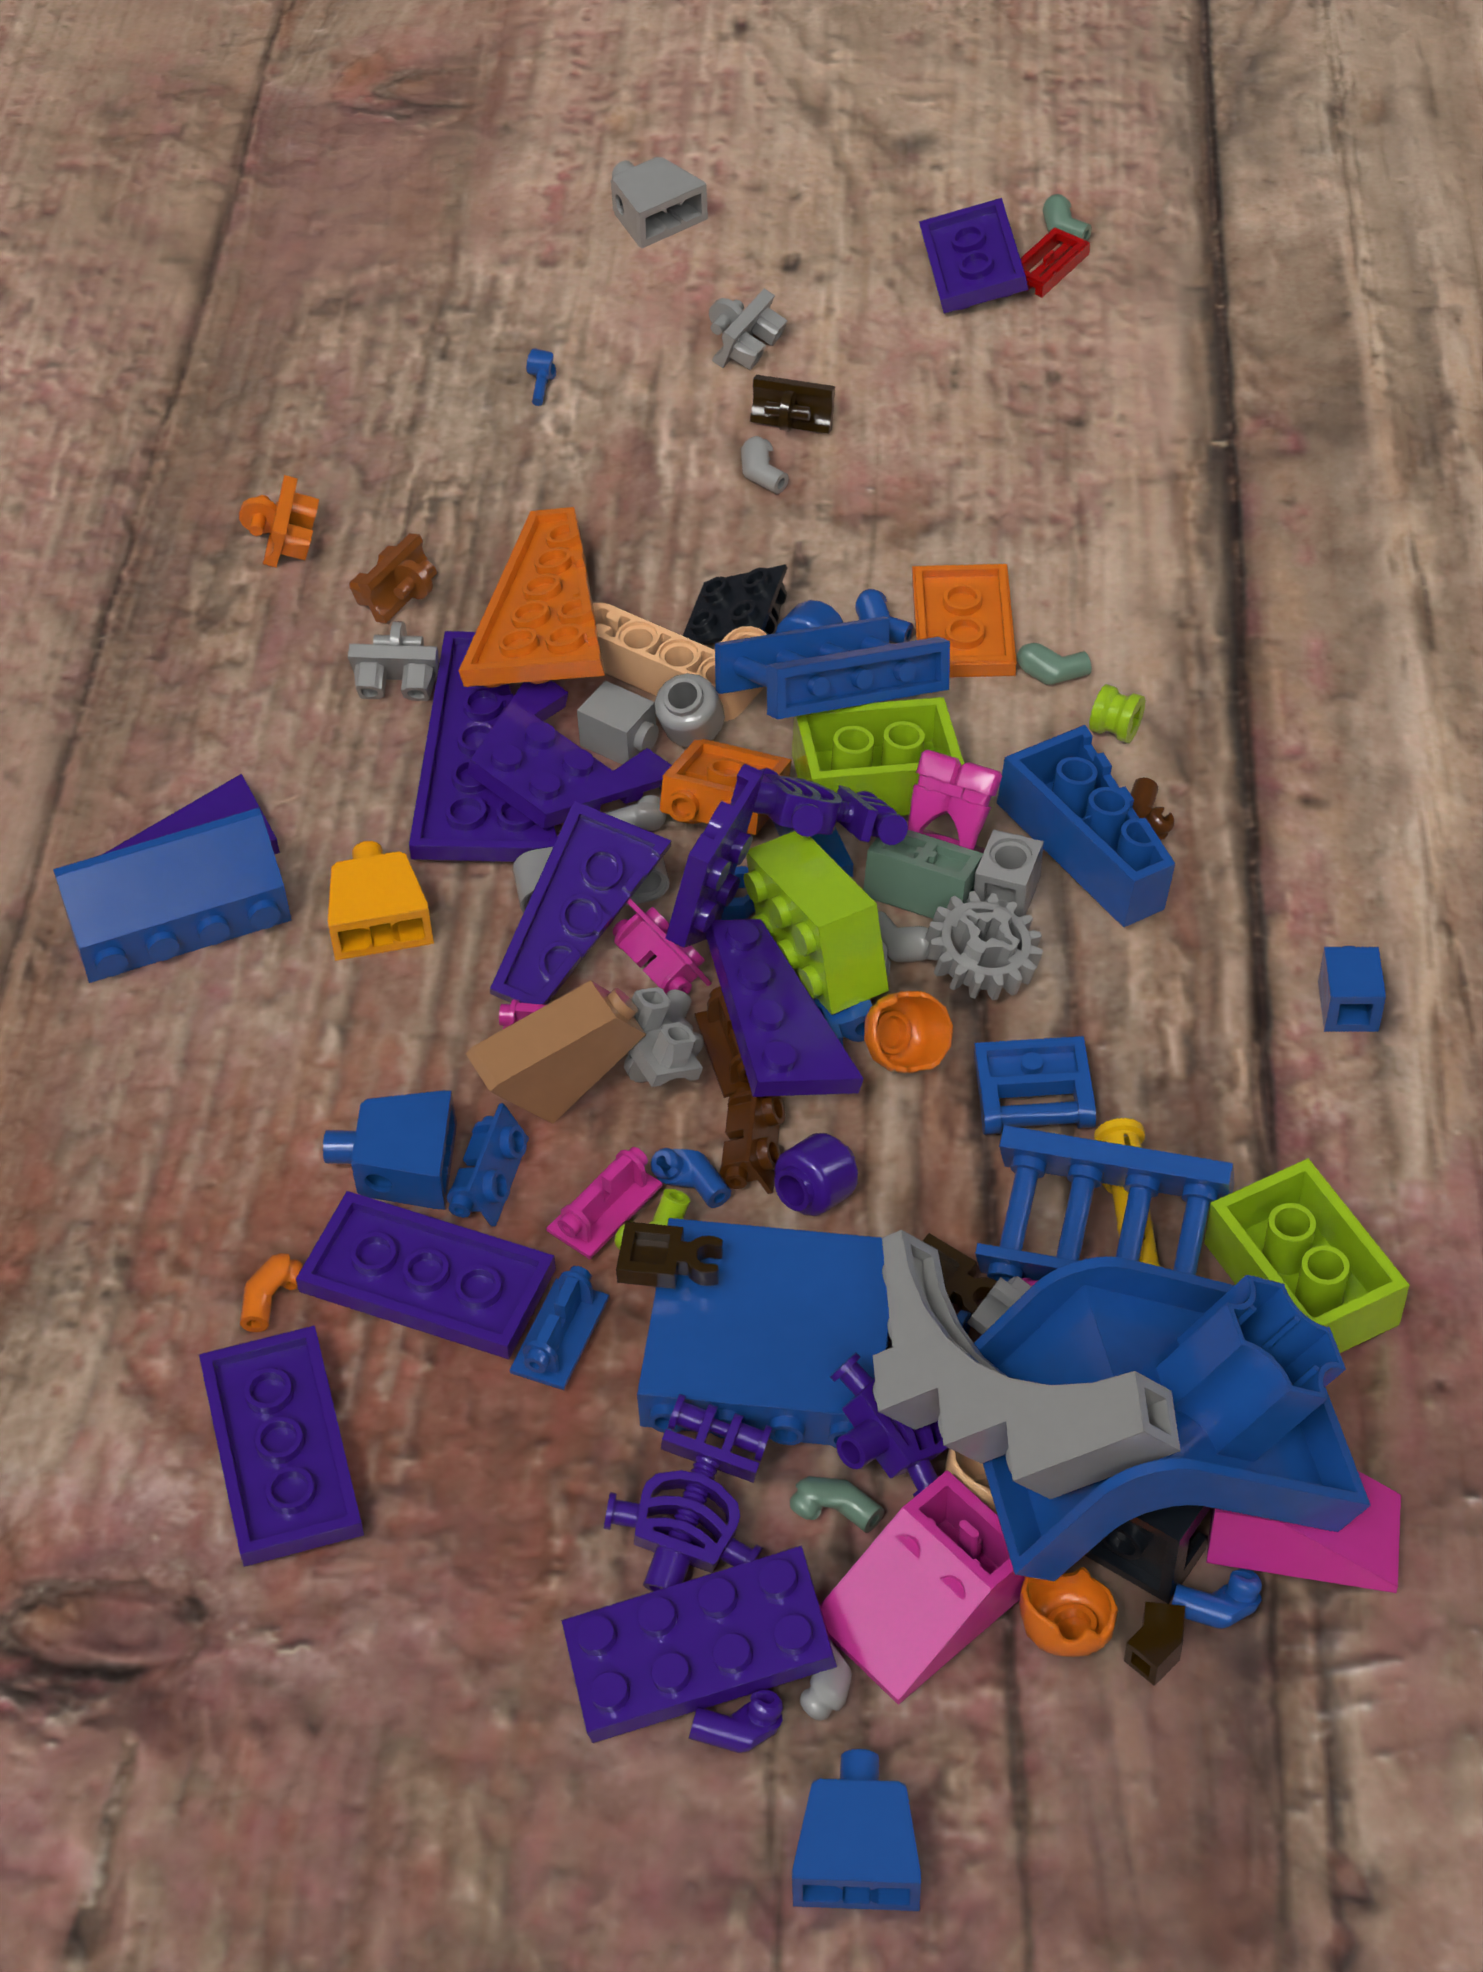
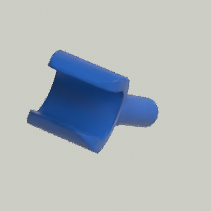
(540, 365)

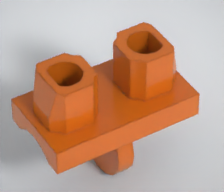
(264, 516)

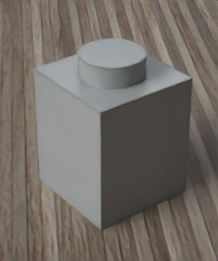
(617, 723)

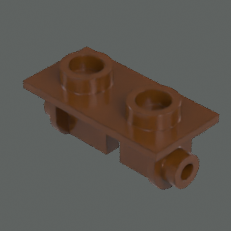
(722, 1044)
(758, 1150)

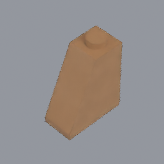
(558, 1050)

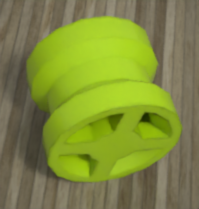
(1117, 713)

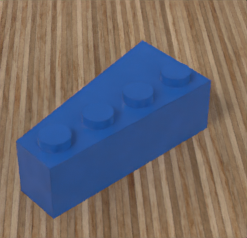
(1088, 824)

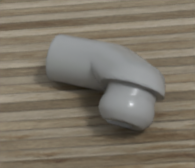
(757, 468)
(643, 814)
(827, 1689)

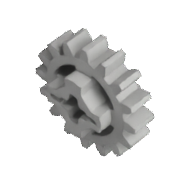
(983, 945)

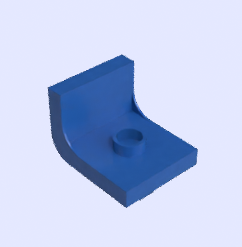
(1244, 1394)

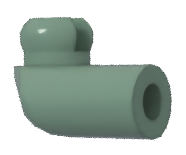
(838, 1495)

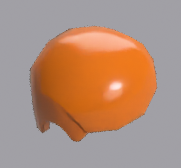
(908, 1031)
(1068, 1614)

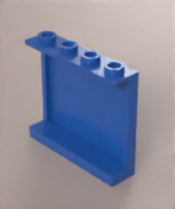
(768, 1331)

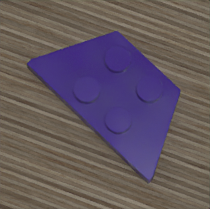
(711, 864)

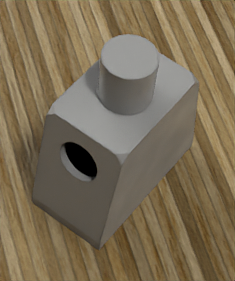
(657, 199)

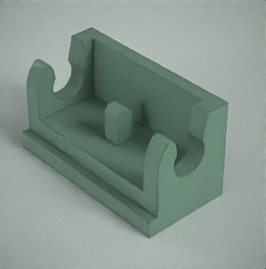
(920, 873)

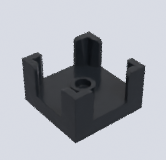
(1155, 1549)

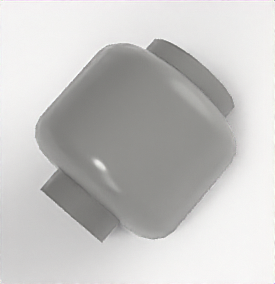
(689, 709)

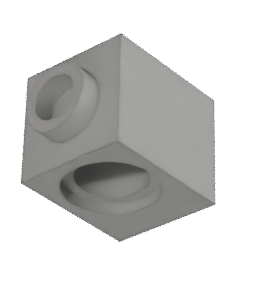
(1010, 870)

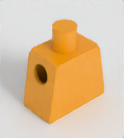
(376, 904)

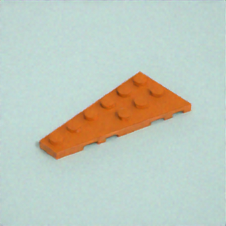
(540, 611)

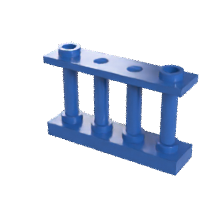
(832, 667)
(1086, 1166)

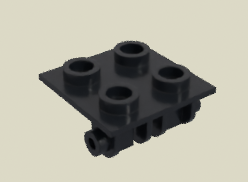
(737, 602)

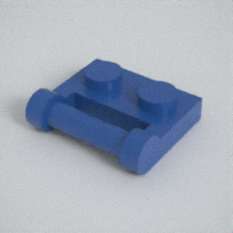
(1034, 1069)

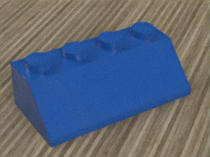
(173, 895)

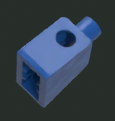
(399, 1148)
(857, 1842)

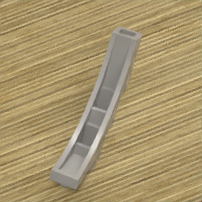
(1050, 1433)

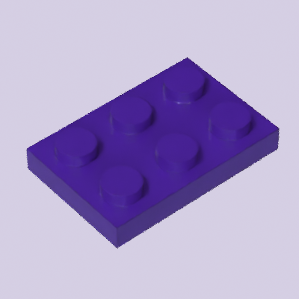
(973, 255)

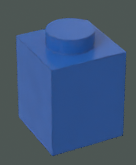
(1351, 989)

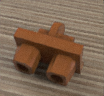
(397, 578)

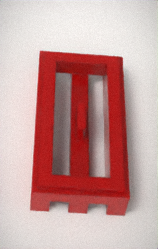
(1055, 263)

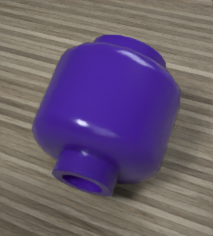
(816, 1174)

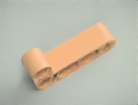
(651, 655)

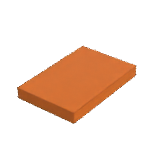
(971, 611)

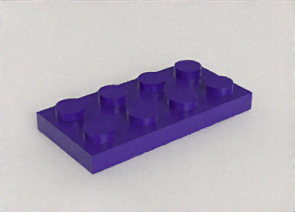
(427, 1274)
(280, 1446)
(697, 1644)

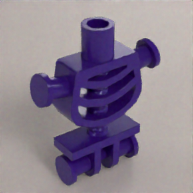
(816, 809)
(877, 1436)
(678, 1540)

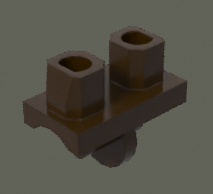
(792, 404)

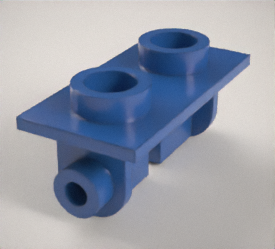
(496, 1153)
(561, 1330)

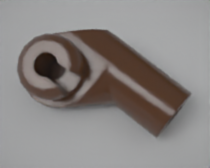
(1144, 795)

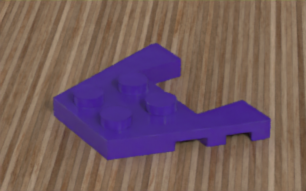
(545, 771)

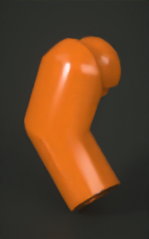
(260, 1288)

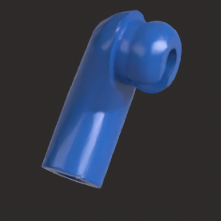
(872, 604)
(690, 1170)
(1224, 1605)

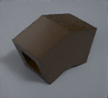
(1158, 1642)

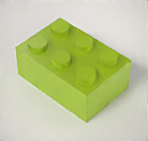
(873, 746)
(818, 920)
(1308, 1239)

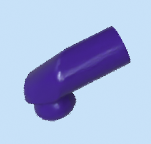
(743, 1728)

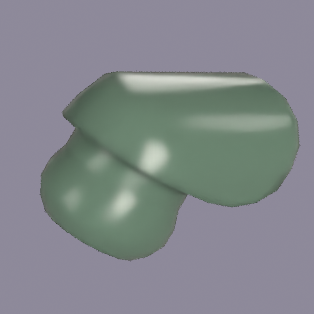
(1058, 215)
(1051, 667)

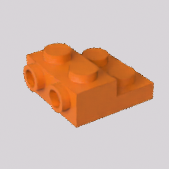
(707, 776)

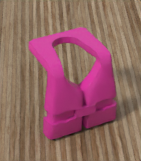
(956, 790)

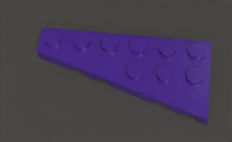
(452, 810)

